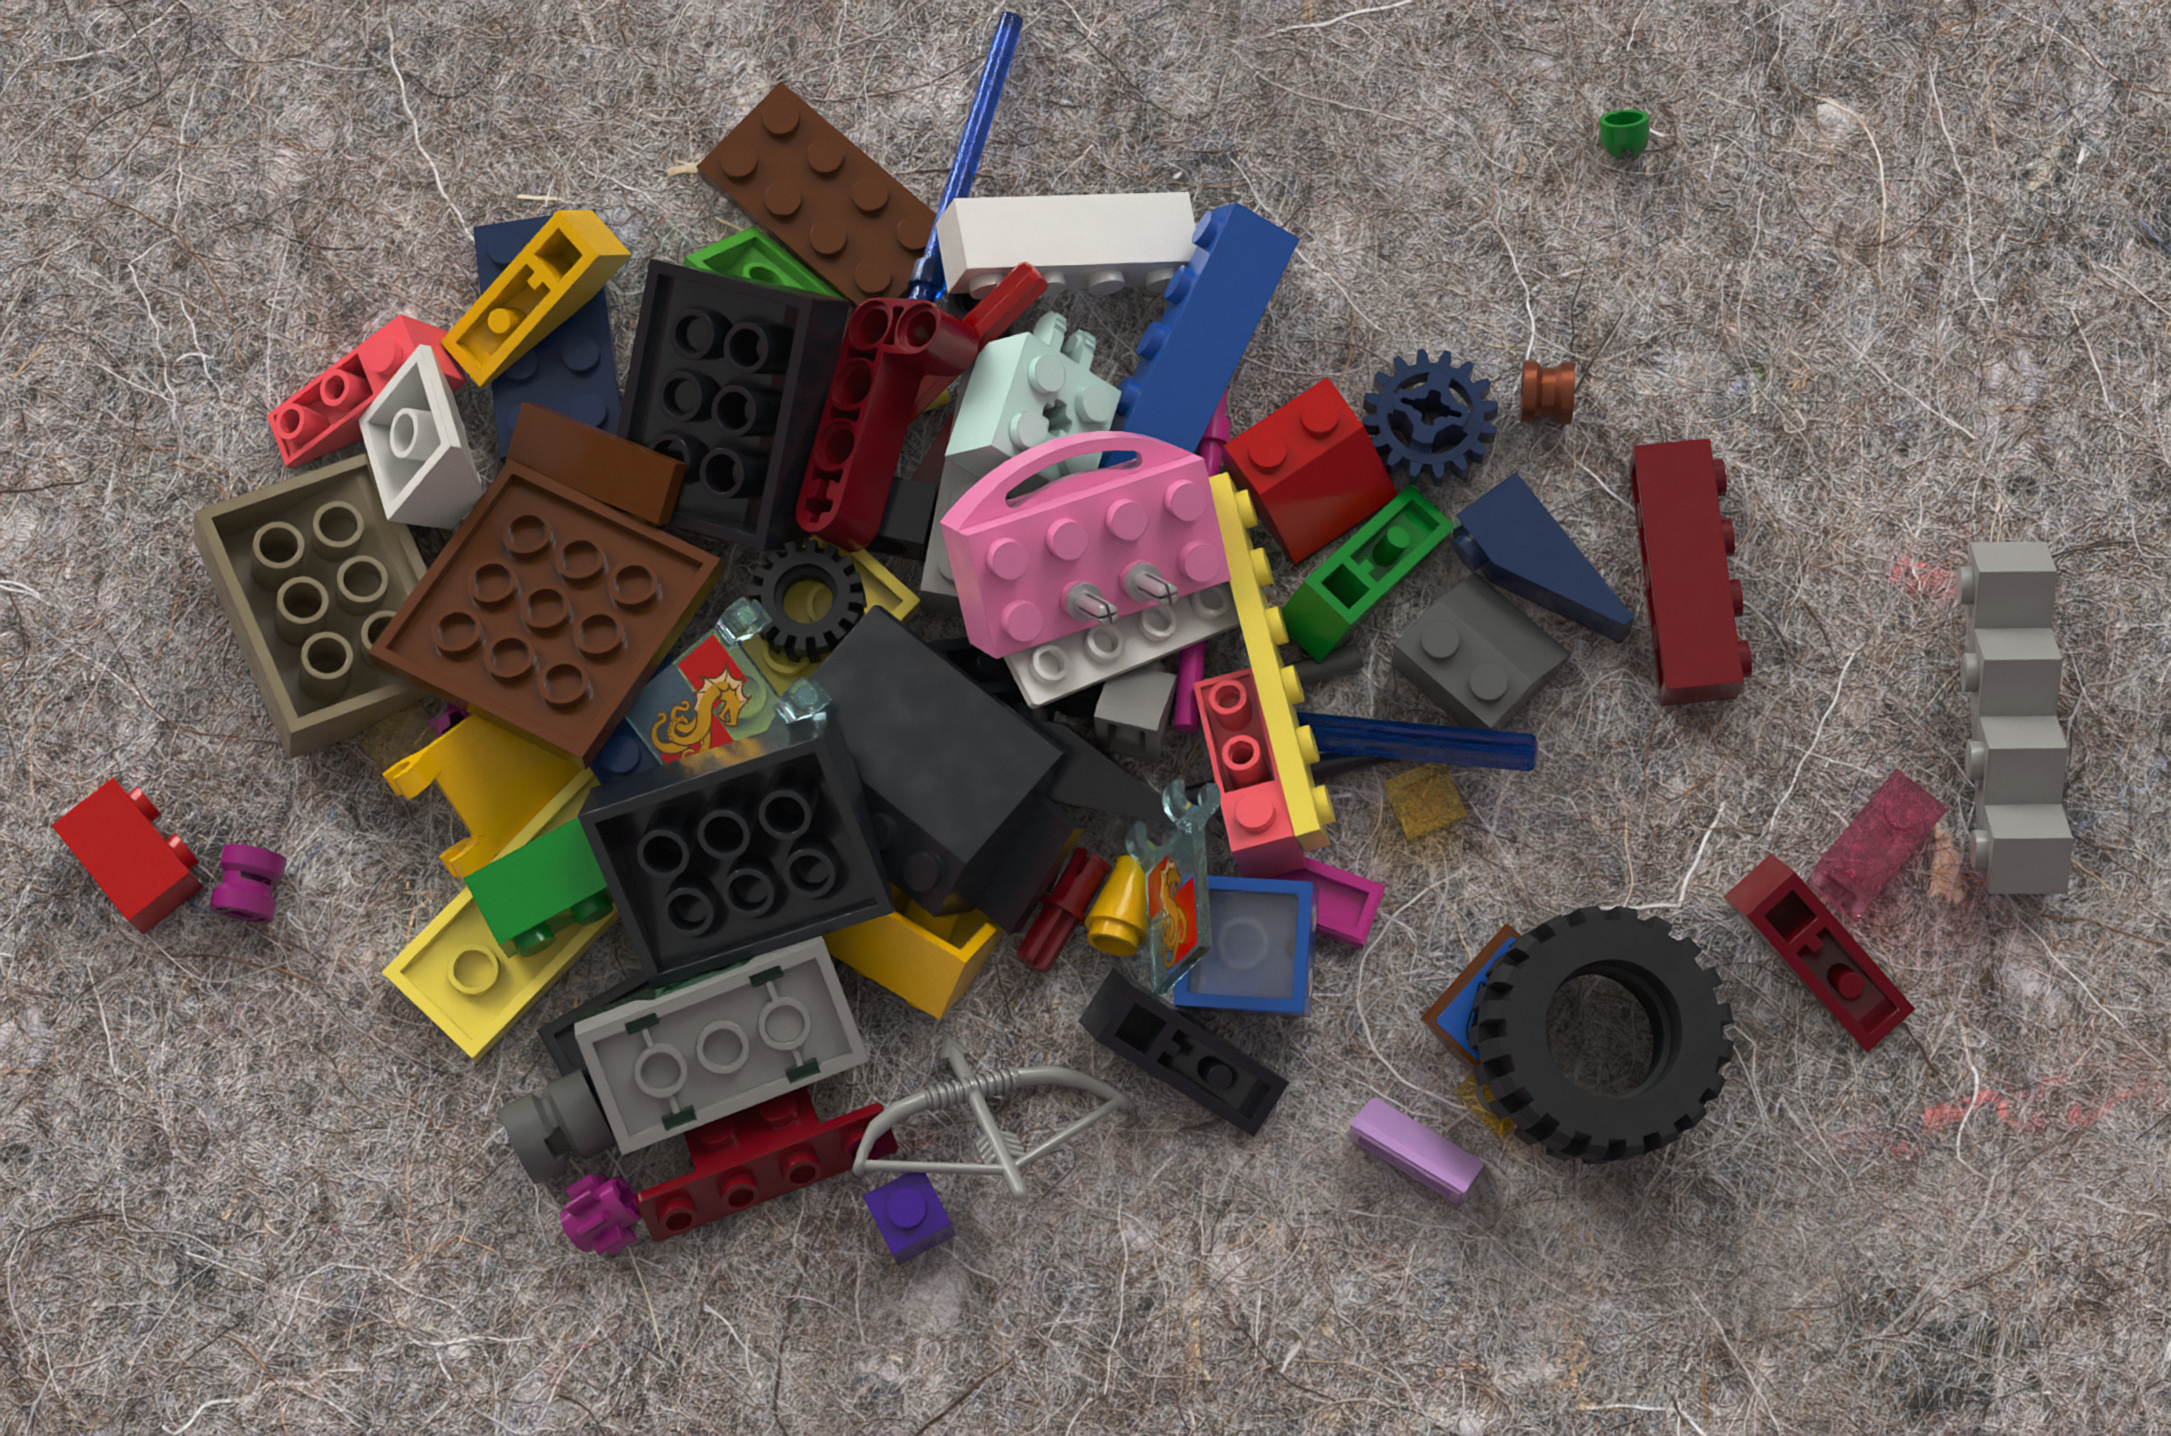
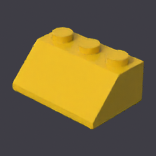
(917, 954)

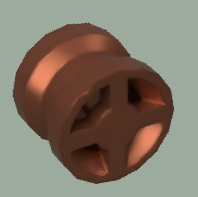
(1547, 392)

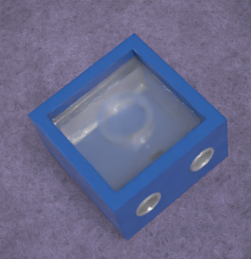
(1258, 951)

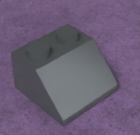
(1478, 656)

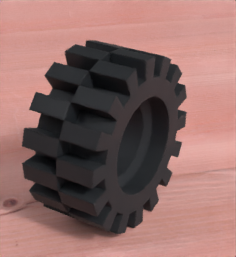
(800, 565)

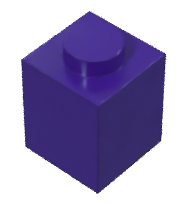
(909, 1216)

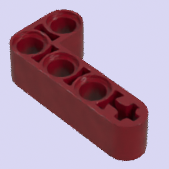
(869, 411)

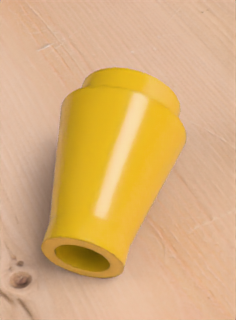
(1120, 912)

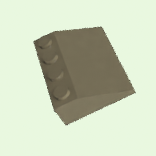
(308, 591)

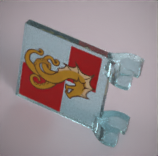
(718, 692)
(1176, 884)

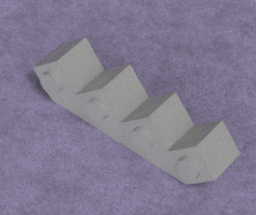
(2015, 729)

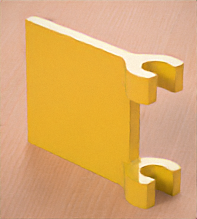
(490, 782)

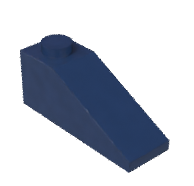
(1530, 555)

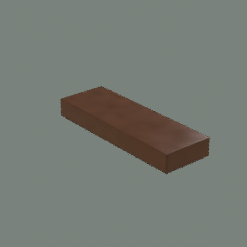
(596, 462)

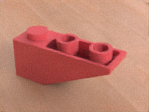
(328, 408)
(1247, 776)

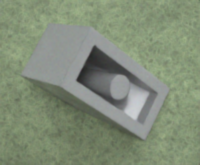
(1136, 712)

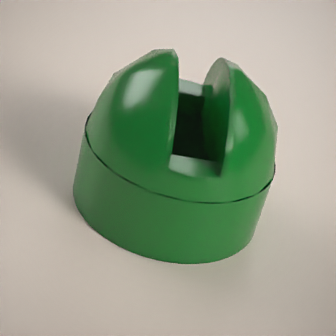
(1624, 131)

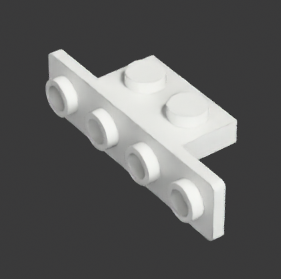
(1103, 652)

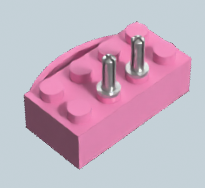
(1082, 543)

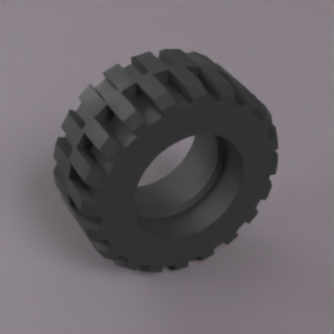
(1682, 1018)

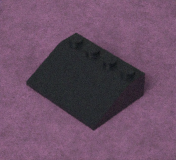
(735, 389)
(937, 760)
(739, 849)

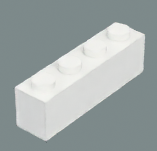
(1070, 239)

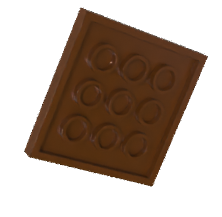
(547, 613)

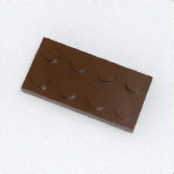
(821, 198)

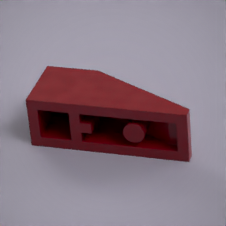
(1819, 951)

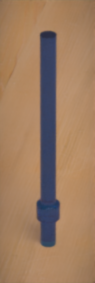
(928, 276)

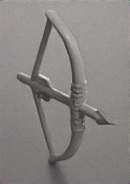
(994, 1144)

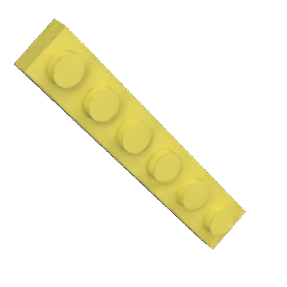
(1276, 685)

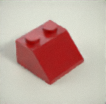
(1310, 471)

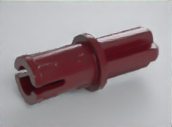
(1063, 910)

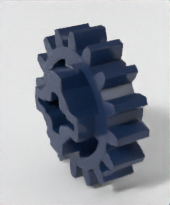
(1452, 426)

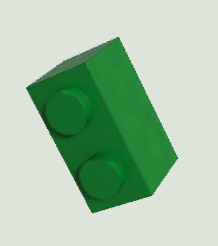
(541, 890)

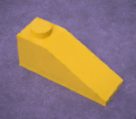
(536, 293)

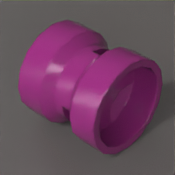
(248, 883)

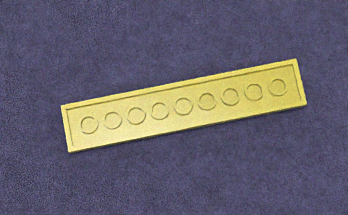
(456, 964)

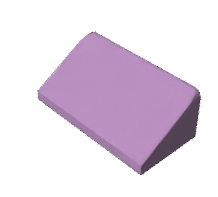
(1415, 1150)

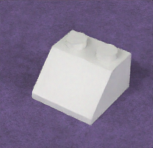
(420, 447)

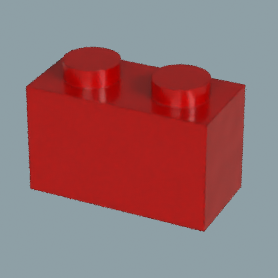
(129, 855)

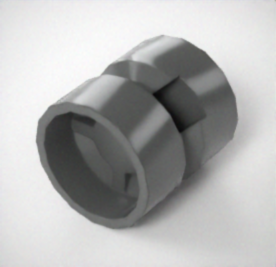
(557, 1126)

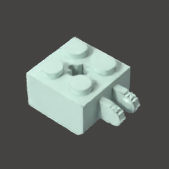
(1030, 395)

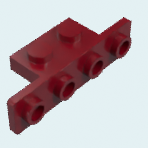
(756, 1159)

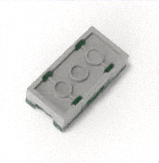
(718, 1042)

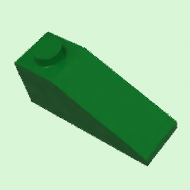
(1364, 573)

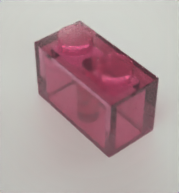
(1876, 845)

